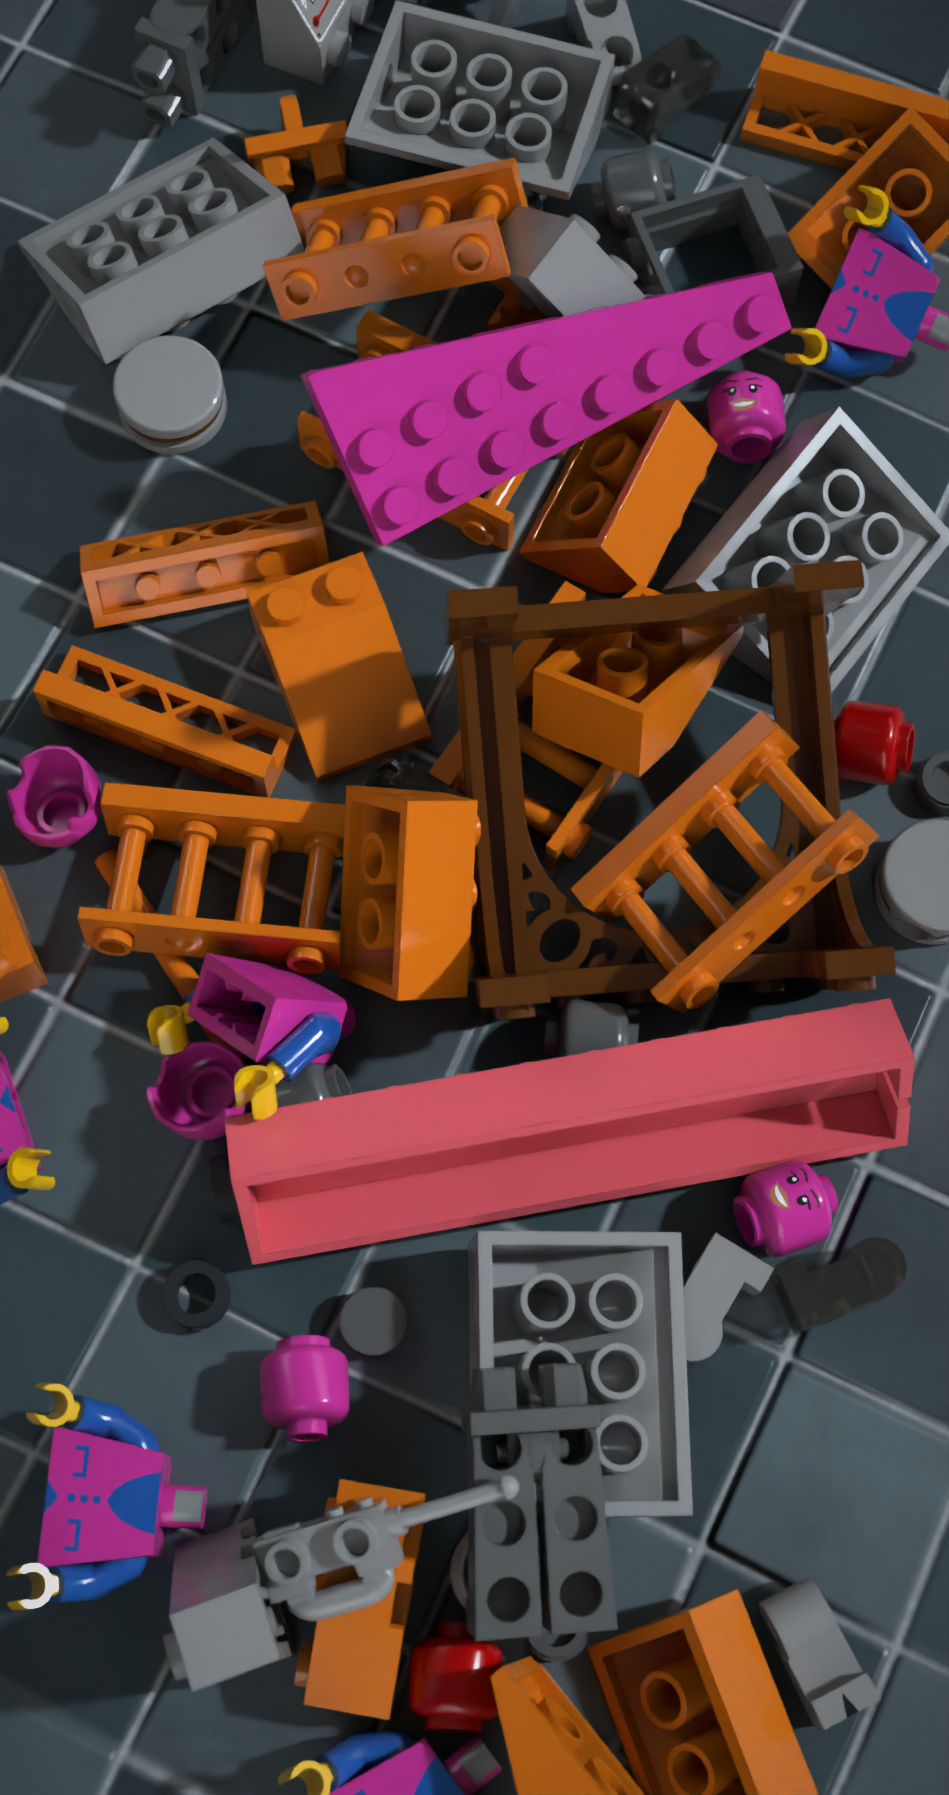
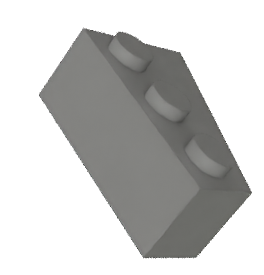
(562, 265)
(222, 1610)

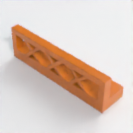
(831, 97)
(200, 563)
(164, 733)

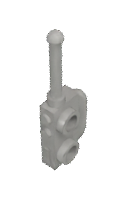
(357, 1537)

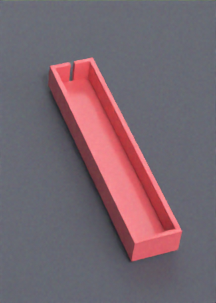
(570, 1130)

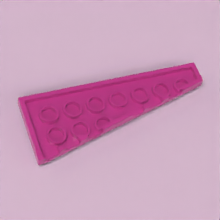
(474, 411)

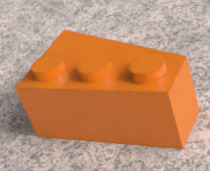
(359, 1653)

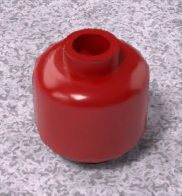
(872, 742)
(453, 1680)

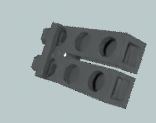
(185, 52)
(559, 1453)

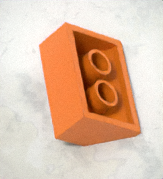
(622, 499)
(408, 892)
(700, 1705)

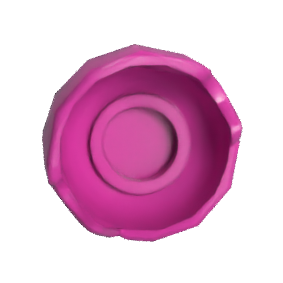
(55, 797)
(197, 1090)

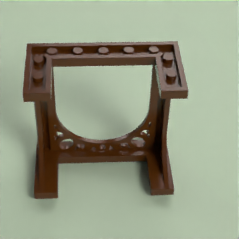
(823, 935)

